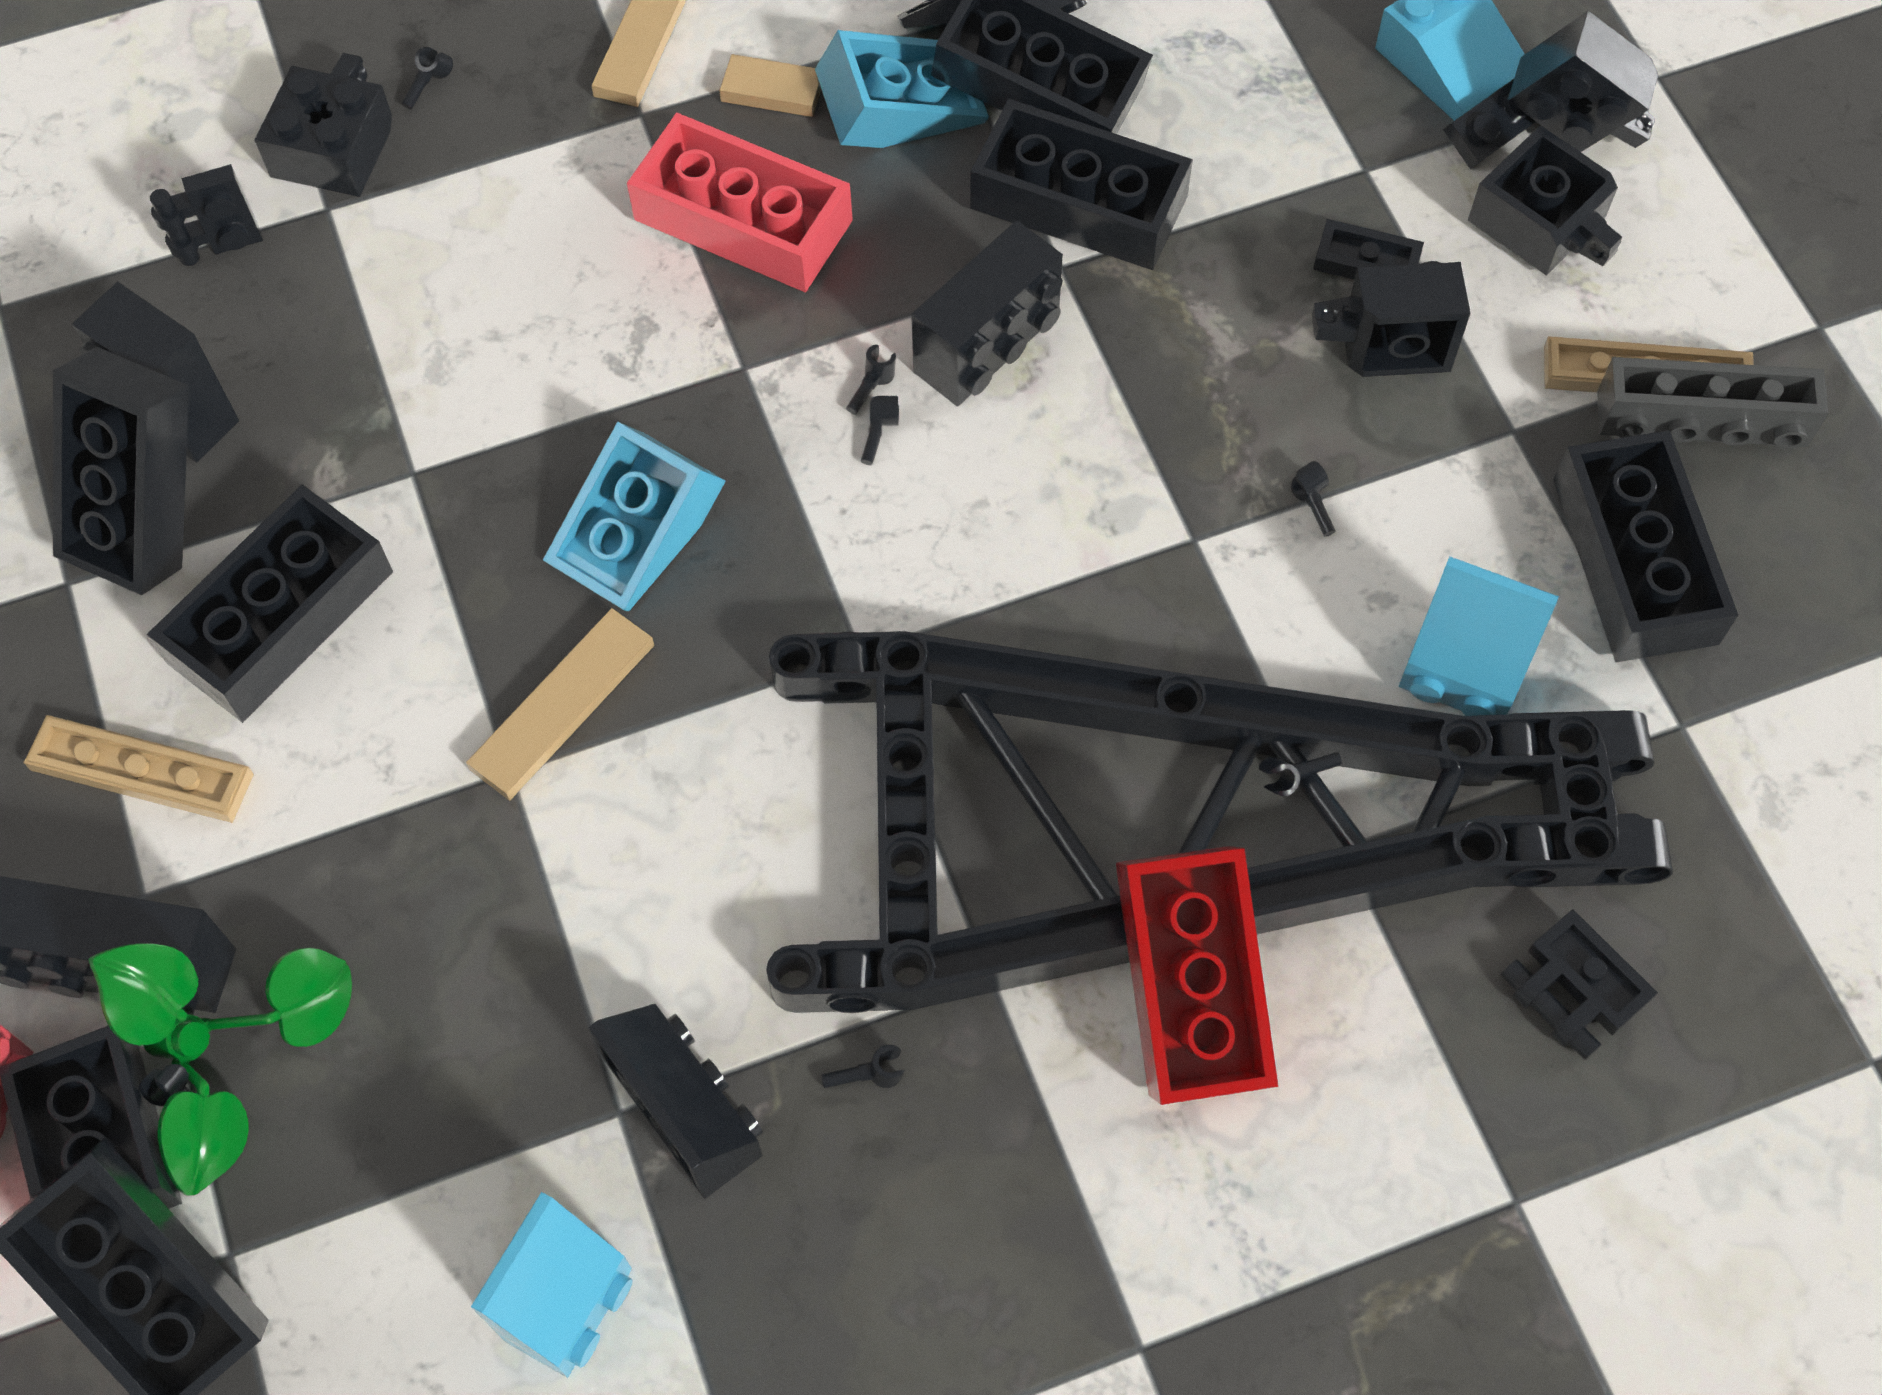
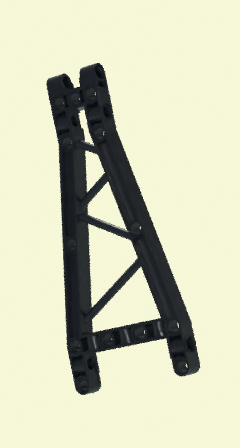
(1224, 715)

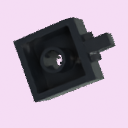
(1587, 85)
(326, 127)
(1548, 203)
(1398, 318)

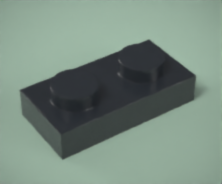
(1487, 126)
(1351, 247)

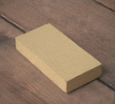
(770, 85)

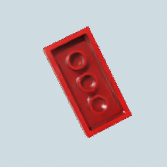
(1197, 974)

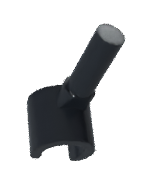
(430, 65)
(875, 374)
(883, 412)
(1306, 486)
(1294, 772)
(868, 1071)
(164, 1083)

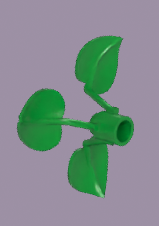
(143, 1002)

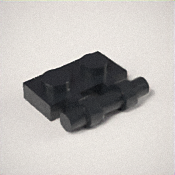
(221, 212)
(1590, 973)

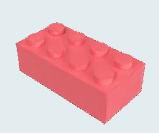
(740, 201)

